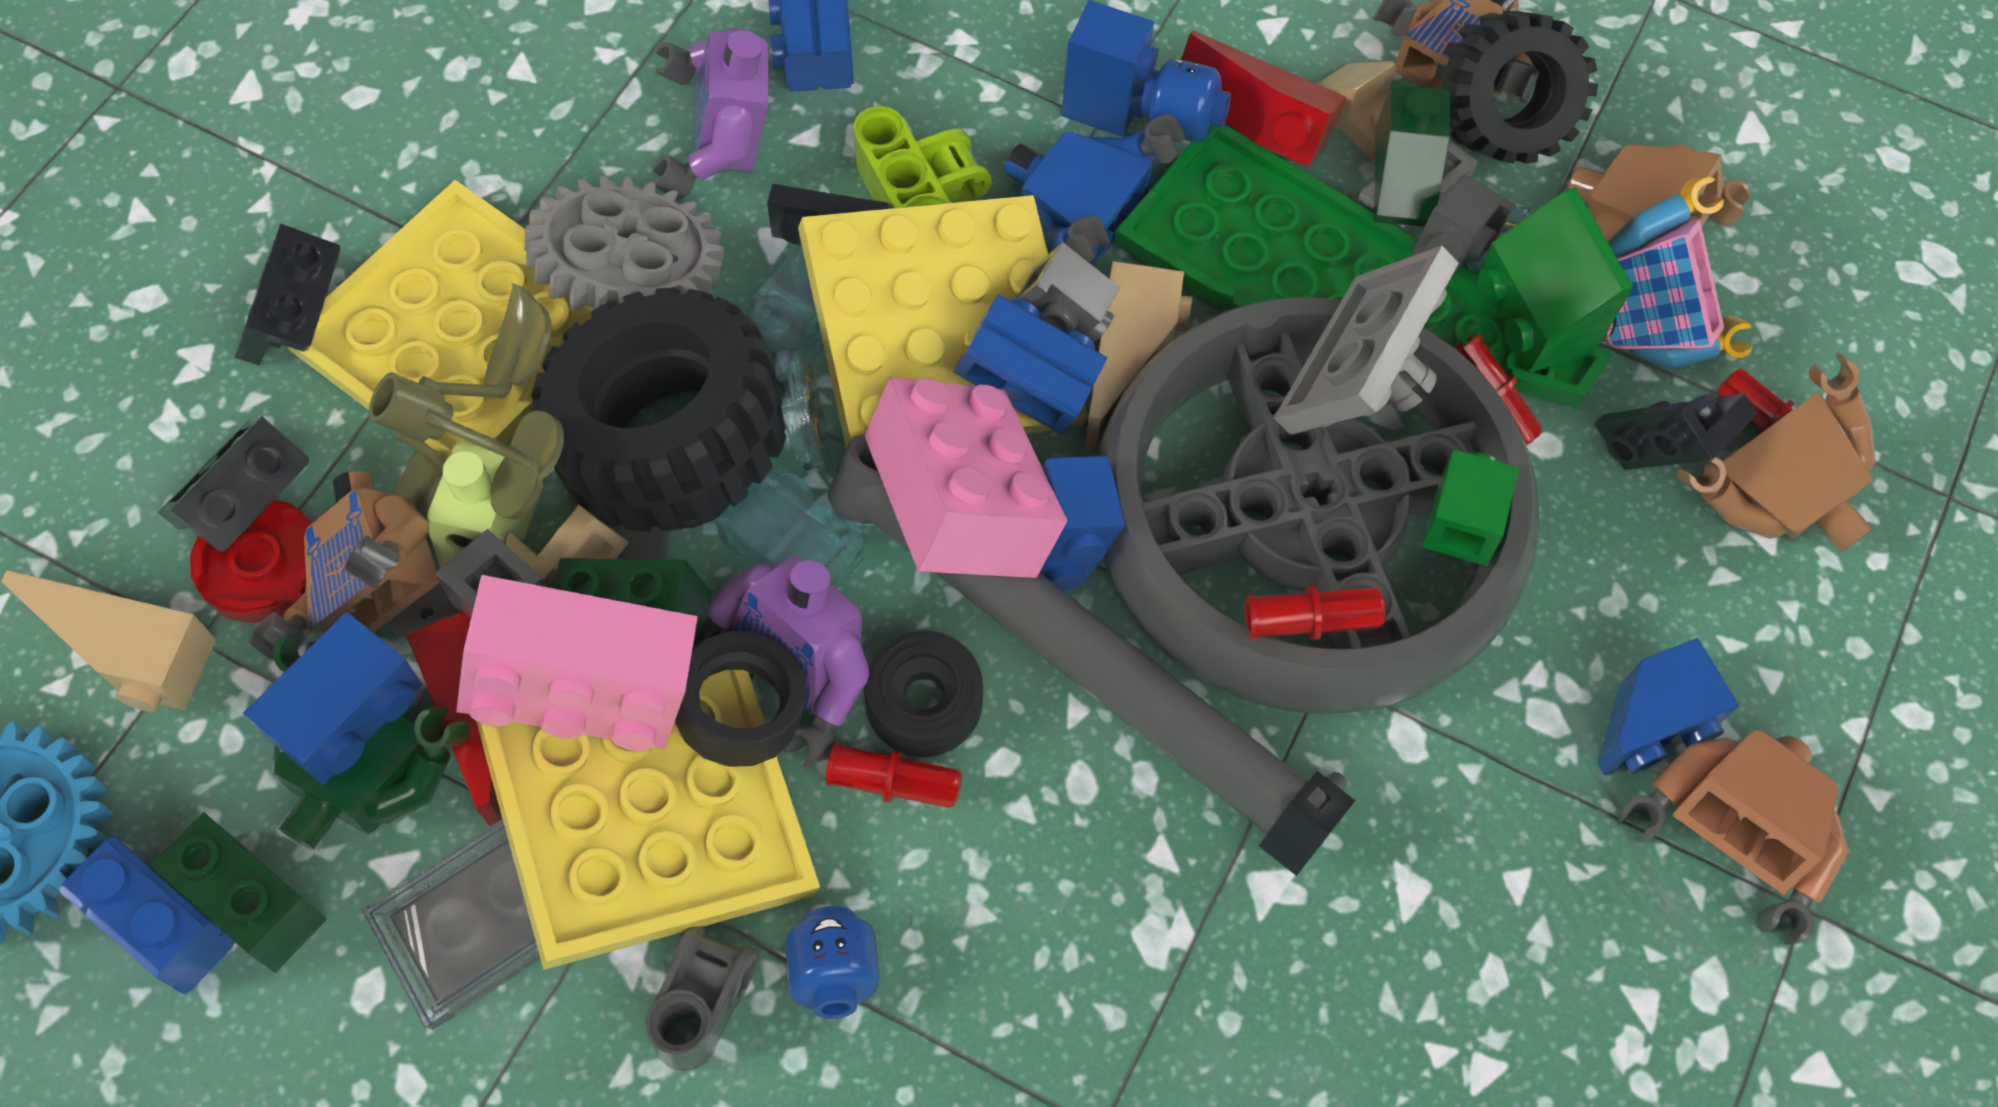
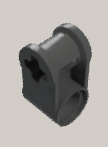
(704, 984)

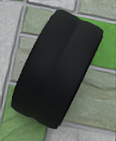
(915, 658)

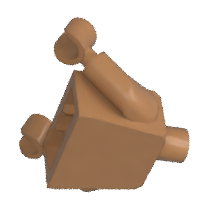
(1650, 174)
(1799, 467)

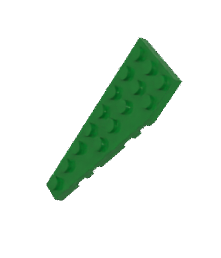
(1267, 231)

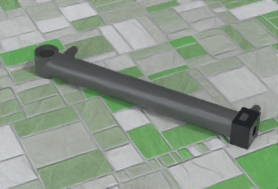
(1178, 722)

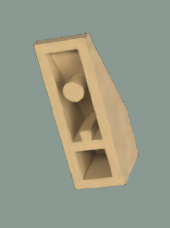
(1143, 323)
(137, 647)

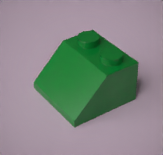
(1554, 283)

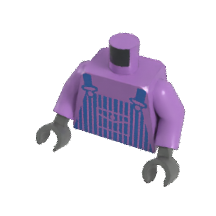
(728, 105)
(814, 624)

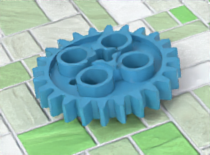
(56, 842)

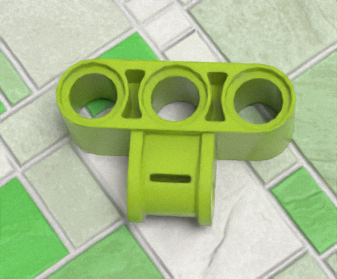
(914, 171)

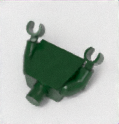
(387, 782)

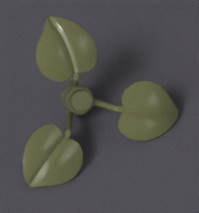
(421, 413)

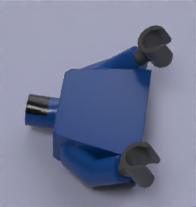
(1091, 183)

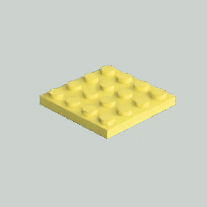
(910, 288)
(435, 311)
(644, 840)

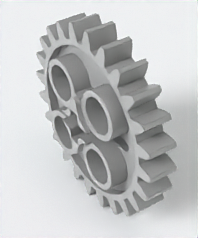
(620, 243)

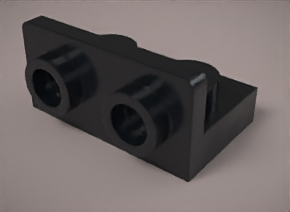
(289, 294)
(1675, 431)
(236, 484)

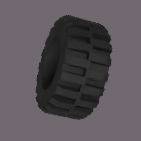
(685, 462)

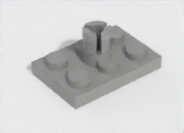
(1371, 346)

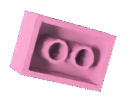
(963, 479)
(574, 664)

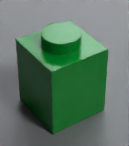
(1471, 507)

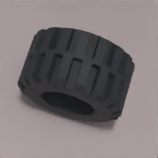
(1557, 95)

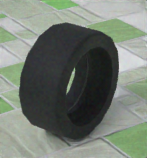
(756, 655)

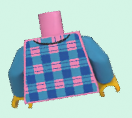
(1674, 301)

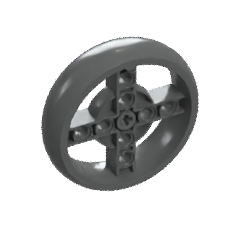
(1366, 668)

